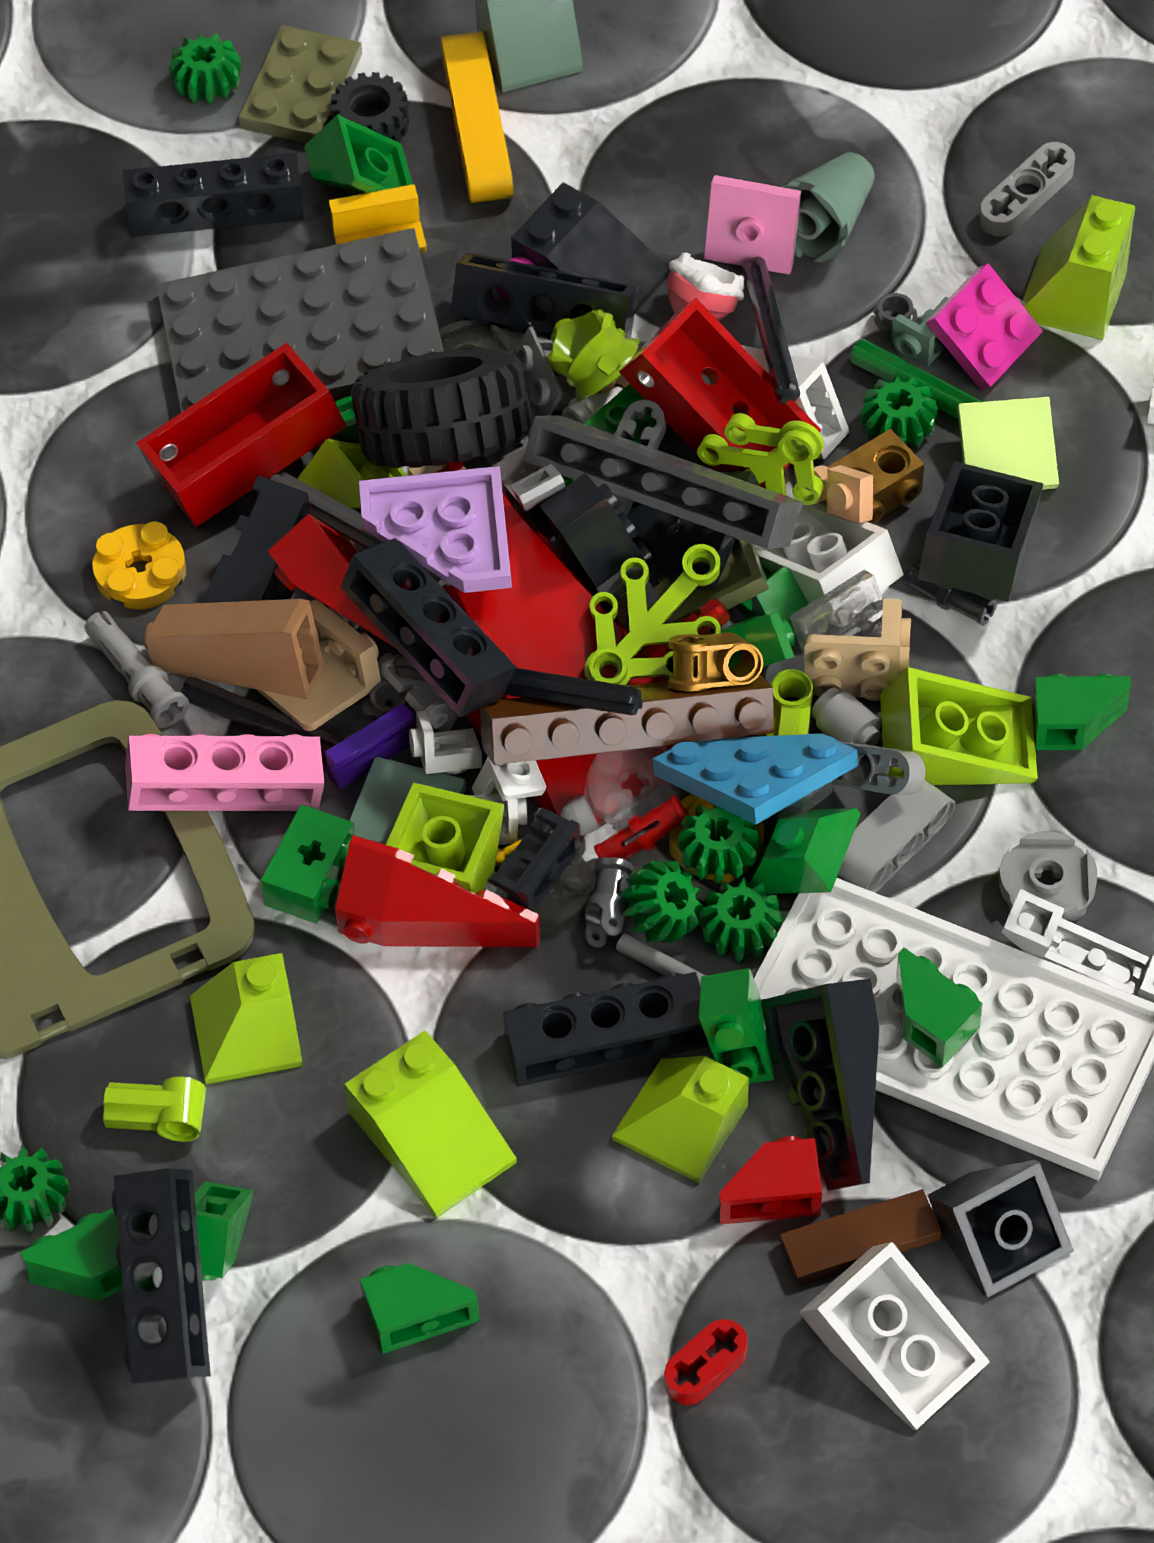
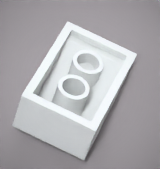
(831, 551)
(895, 1334)

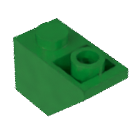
(768, 634)
(1076, 708)
(933, 1009)
(736, 1024)
(78, 1259)

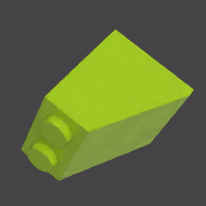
(1082, 269)

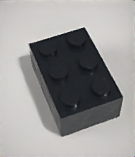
(980, 531)

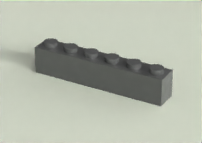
(664, 481)

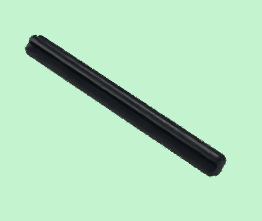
(771, 331)
(558, 689)

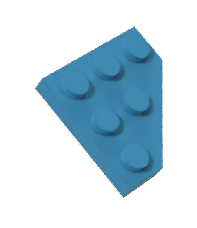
(755, 773)

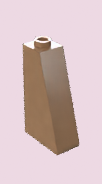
(240, 644)

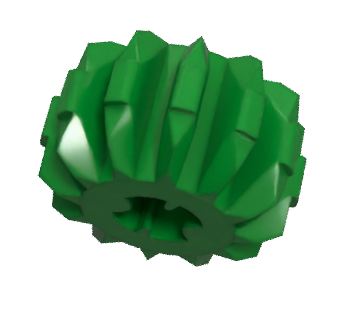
(205, 68)
(901, 408)
(717, 843)
(662, 901)
(740, 920)
(45, 1192)

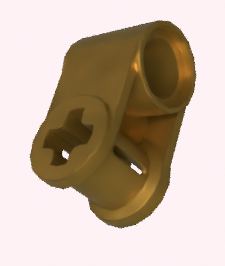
(703, 661)

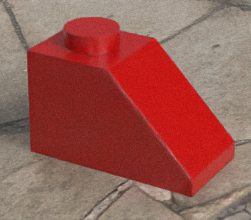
(774, 1184)

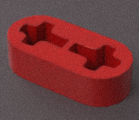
(698, 1353)

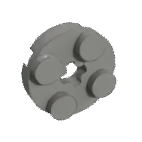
(1057, 854)

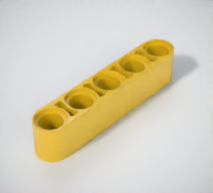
(477, 117)

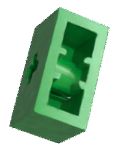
(308, 865)

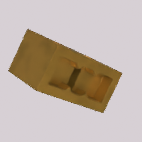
(894, 470)

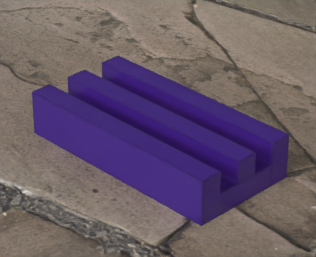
(378, 739)

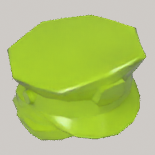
(590, 352)

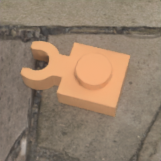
(847, 492)

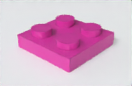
(984, 326)

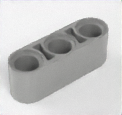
(894, 836)

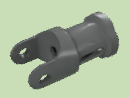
(605, 905)

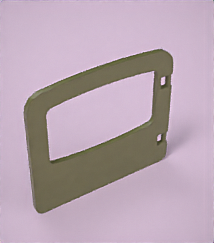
(35, 960)

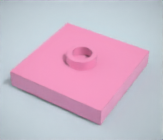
(752, 222)

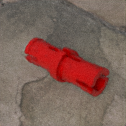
(670, 816)

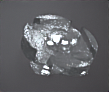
(616, 804)

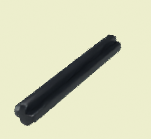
(250, 713)

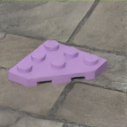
(445, 522)

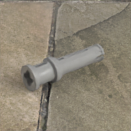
(145, 681)

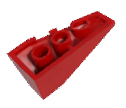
(316, 562)

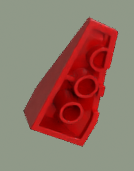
(401, 905)

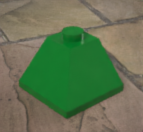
(356, 158)
(804, 851)

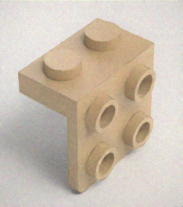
(860, 663)
(347, 673)

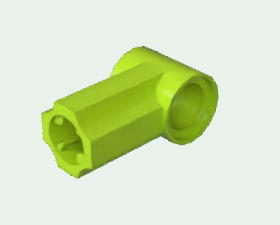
(794, 716)
(169, 1108)

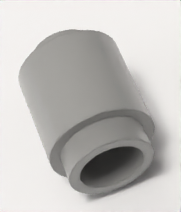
(846, 718)

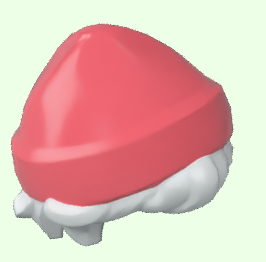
(707, 282)

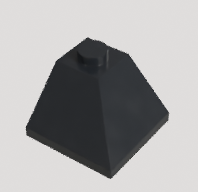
(1001, 1223)

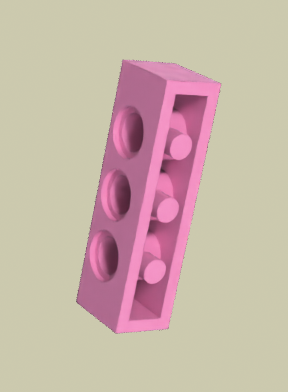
(243, 784)

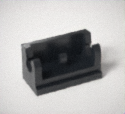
(537, 860)

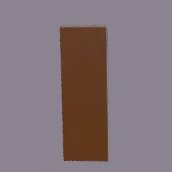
(843, 1239)

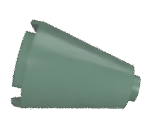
(830, 204)

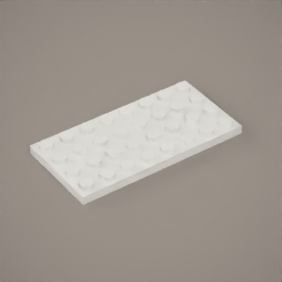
(1052, 1048)

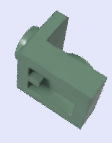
(917, 339)

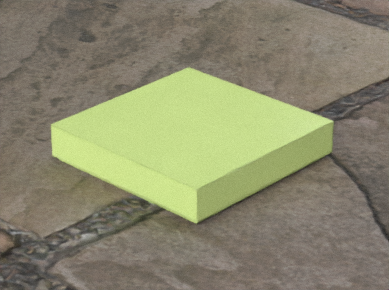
(1010, 438)

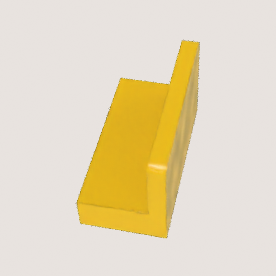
(376, 215)

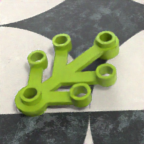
(794, 443)
(649, 626)

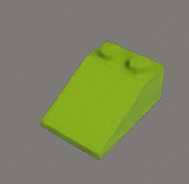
(959, 729)
(428, 1123)

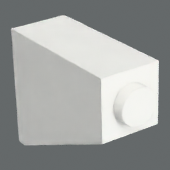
(816, 398)

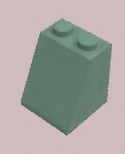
(529, 40)

